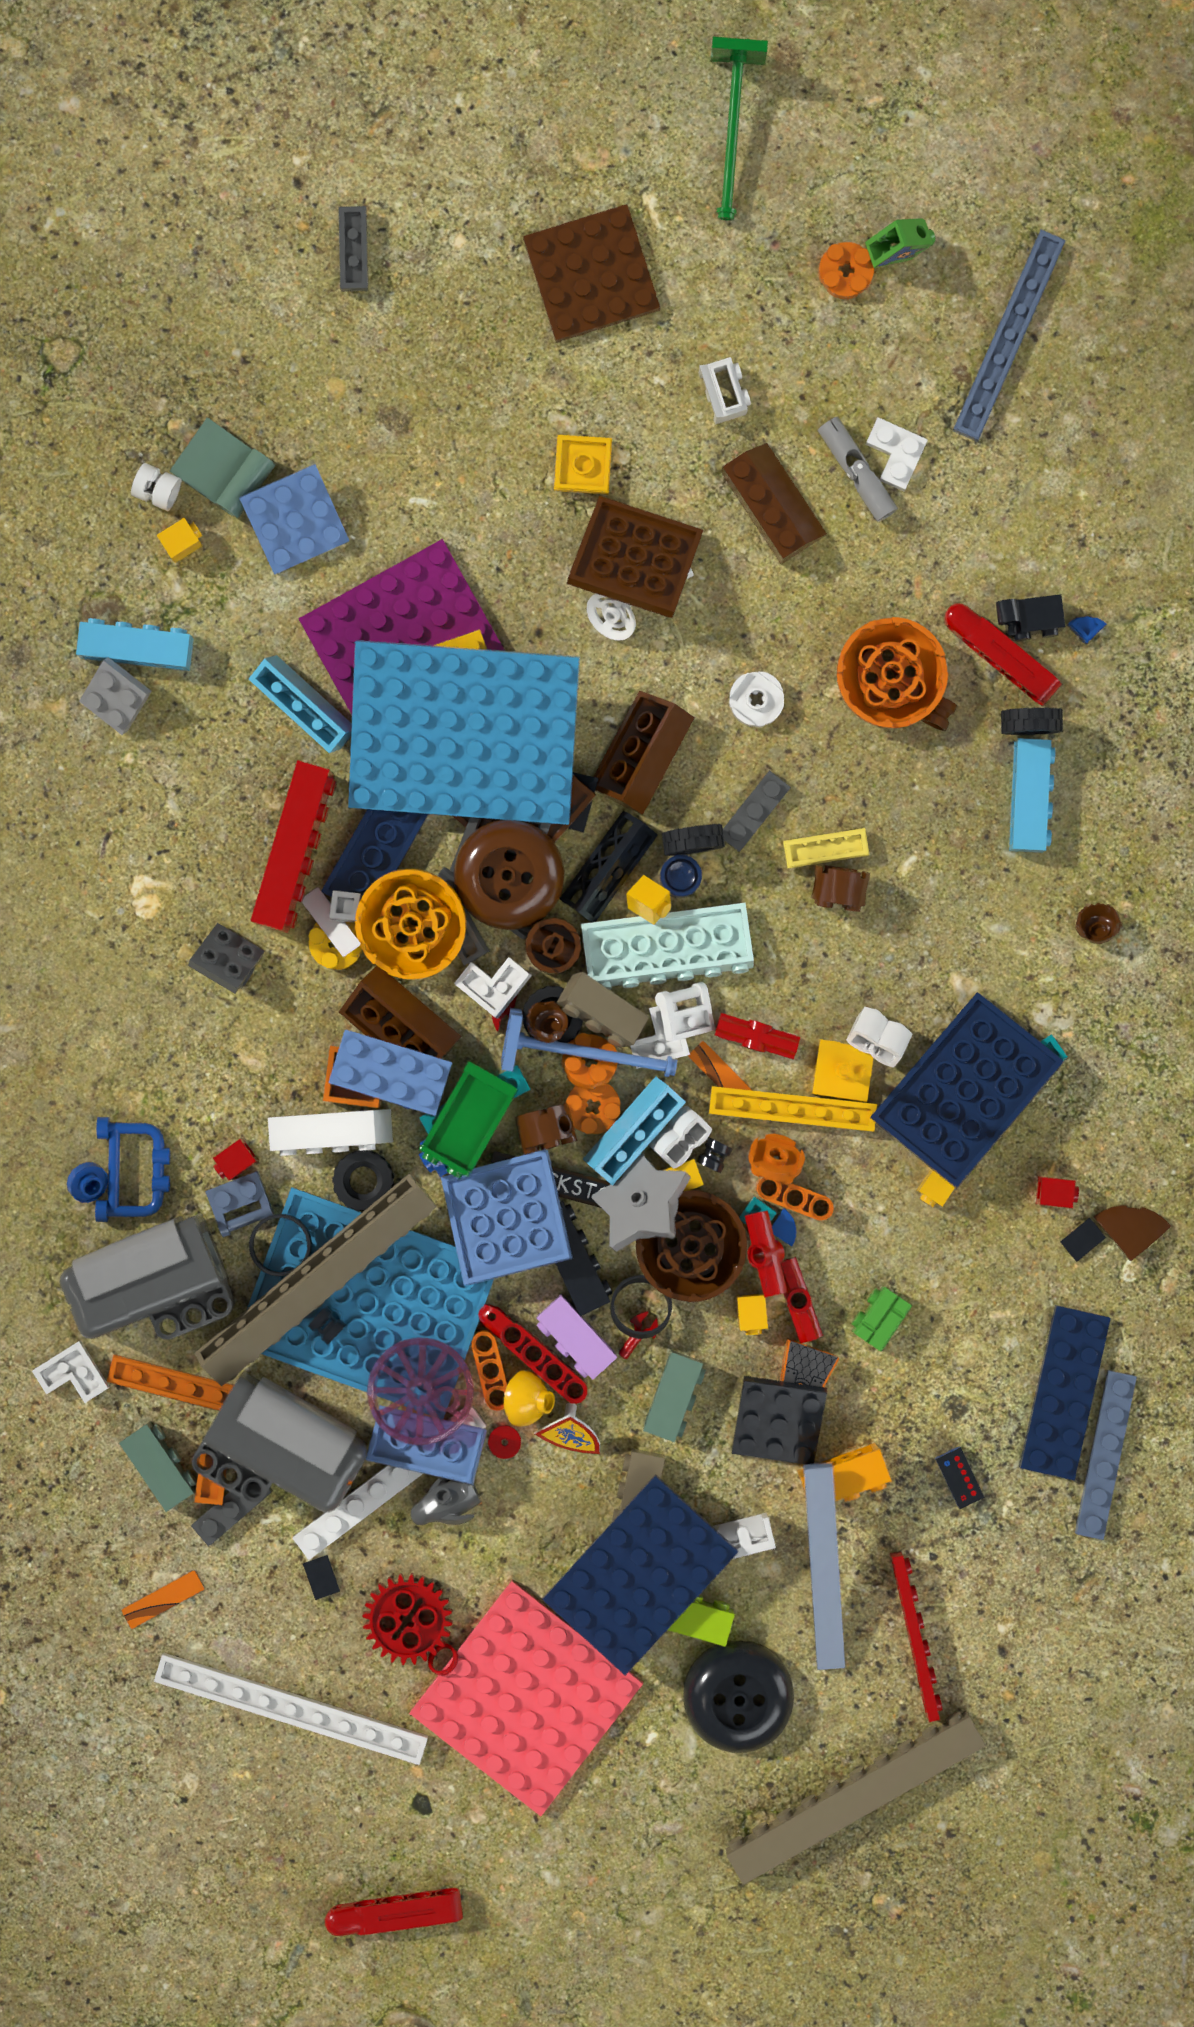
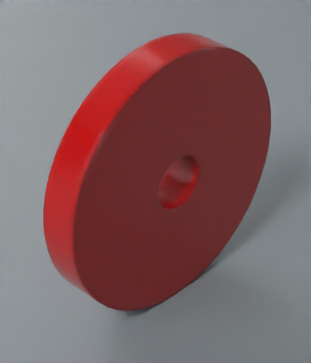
(500, 1450)

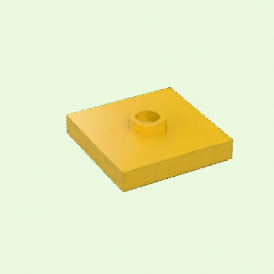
(583, 464)

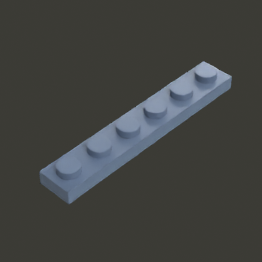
(1105, 1454)

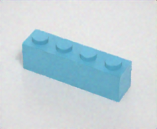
(135, 645)
(302, 703)
(1031, 795)
(634, 1130)

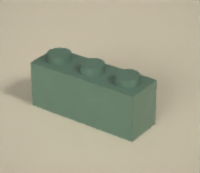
(674, 1396)
(159, 1465)

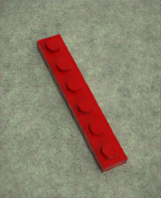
(919, 1647)

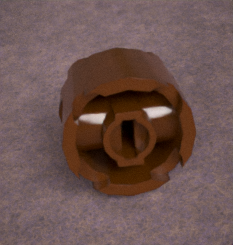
(840, 887)
(553, 946)
(545, 1128)

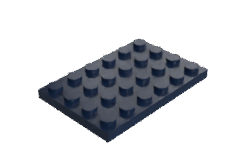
(967, 1090)
(640, 1575)

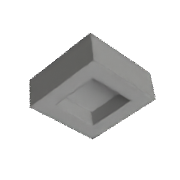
(344, 906)

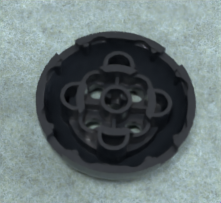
(715, 1673)

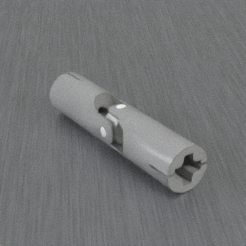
(866, 482)

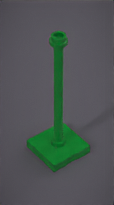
(738, 53)

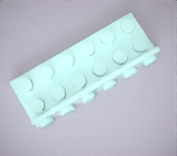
(674, 947)

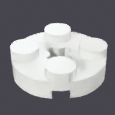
(756, 715)

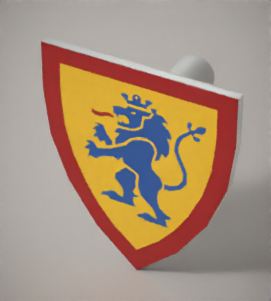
(570, 1433)

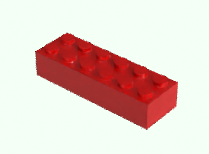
(293, 846)

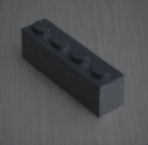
(581, 1271)

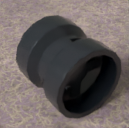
(712, 1161)
(331, 1329)

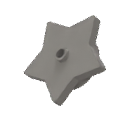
(642, 1203)

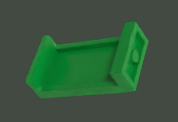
(468, 1120)

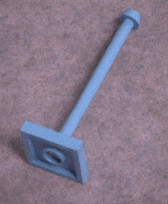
(516, 1040)

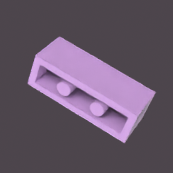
(575, 1337)

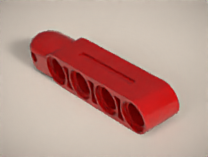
(1001, 653)
(503, 1322)
(395, 1913)

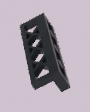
(612, 869)

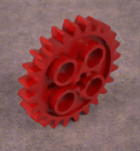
(387, 1605)

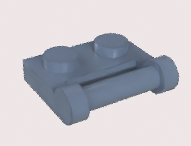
(236, 1195)

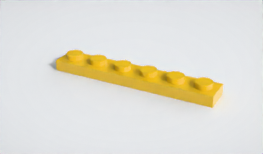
(792, 1108)

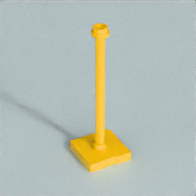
(842, 1071)

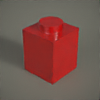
(234, 1160)
(1056, 1192)

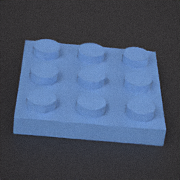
(294, 519)

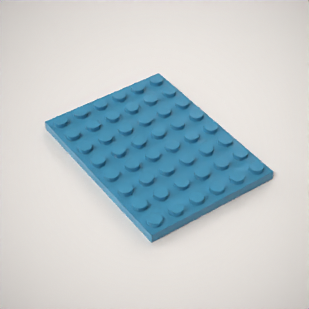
(463, 732)
(397, 1297)

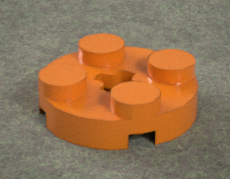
(833, 279)
(591, 1076)
(608, 1110)
(782, 1170)

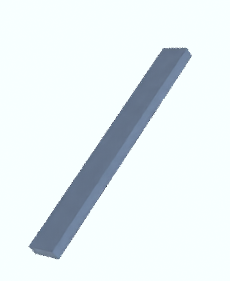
(1009, 335)
(824, 1566)

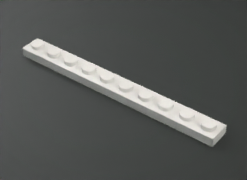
(291, 1708)

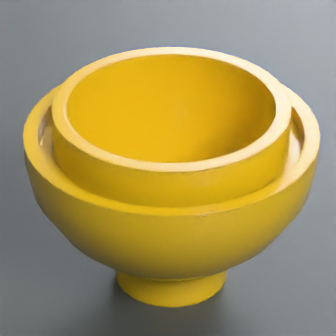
(527, 1399)

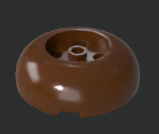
(534, 854)
(709, 1273)

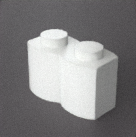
(879, 1037)
(680, 1137)

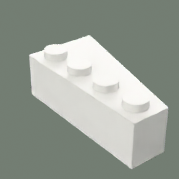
(330, 1130)

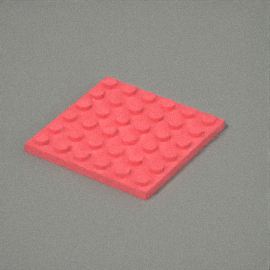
(526, 1698)

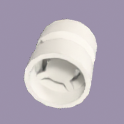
(165, 490)

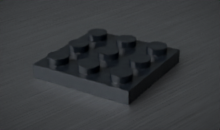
(779, 1420)

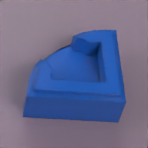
(1086, 627)
(785, 1227)

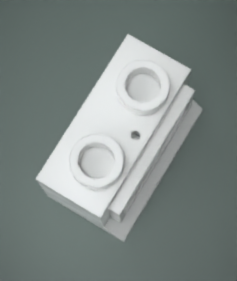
(714, 394)
(748, 1534)

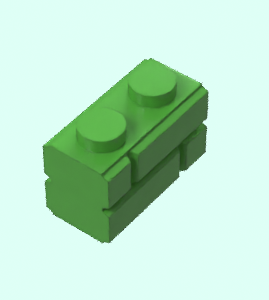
(880, 1318)

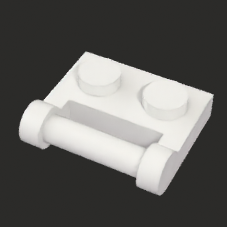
(687, 1021)

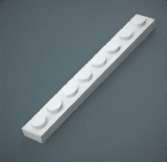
(362, 1502)

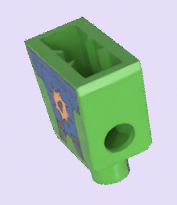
(909, 234)

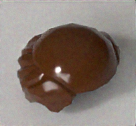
(1098, 923)
(546, 1022)

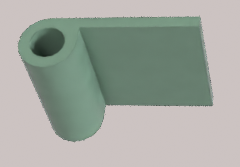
(221, 467)

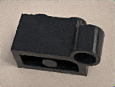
(1031, 617)

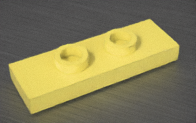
(826, 848)

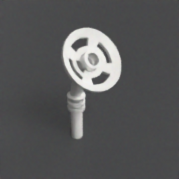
(612, 614)

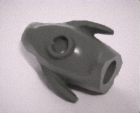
(446, 1503)

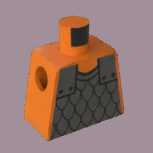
(806, 1364)

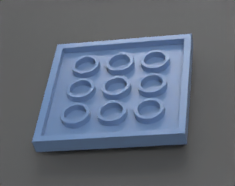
(506, 1218)

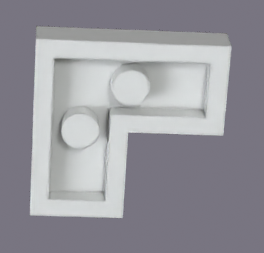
(903, 449)
(496, 992)
(656, 1045)
(72, 1365)

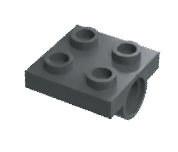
(226, 958)

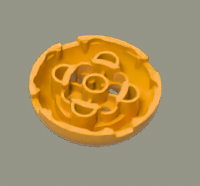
(379, 927)

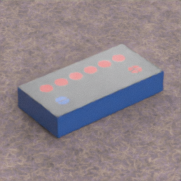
(959, 1477)

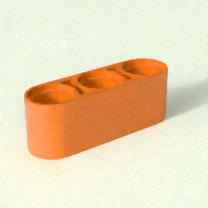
(804, 1207)
(494, 1356)

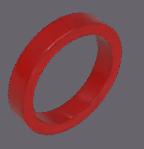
(452, 1666)

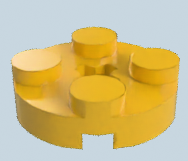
(328, 956)

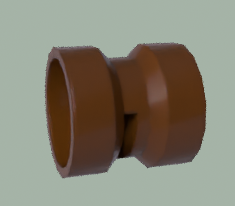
(939, 716)

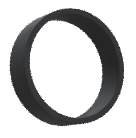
(252, 1237)
(637, 1334)

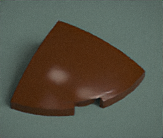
(1132, 1228)

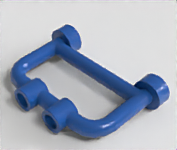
(160, 1157)

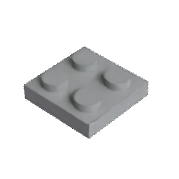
(115, 696)

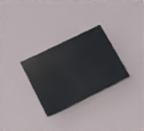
(1083, 1239)
(321, 1577)

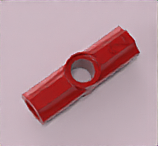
(757, 1036)
(766, 1254)
(803, 1317)

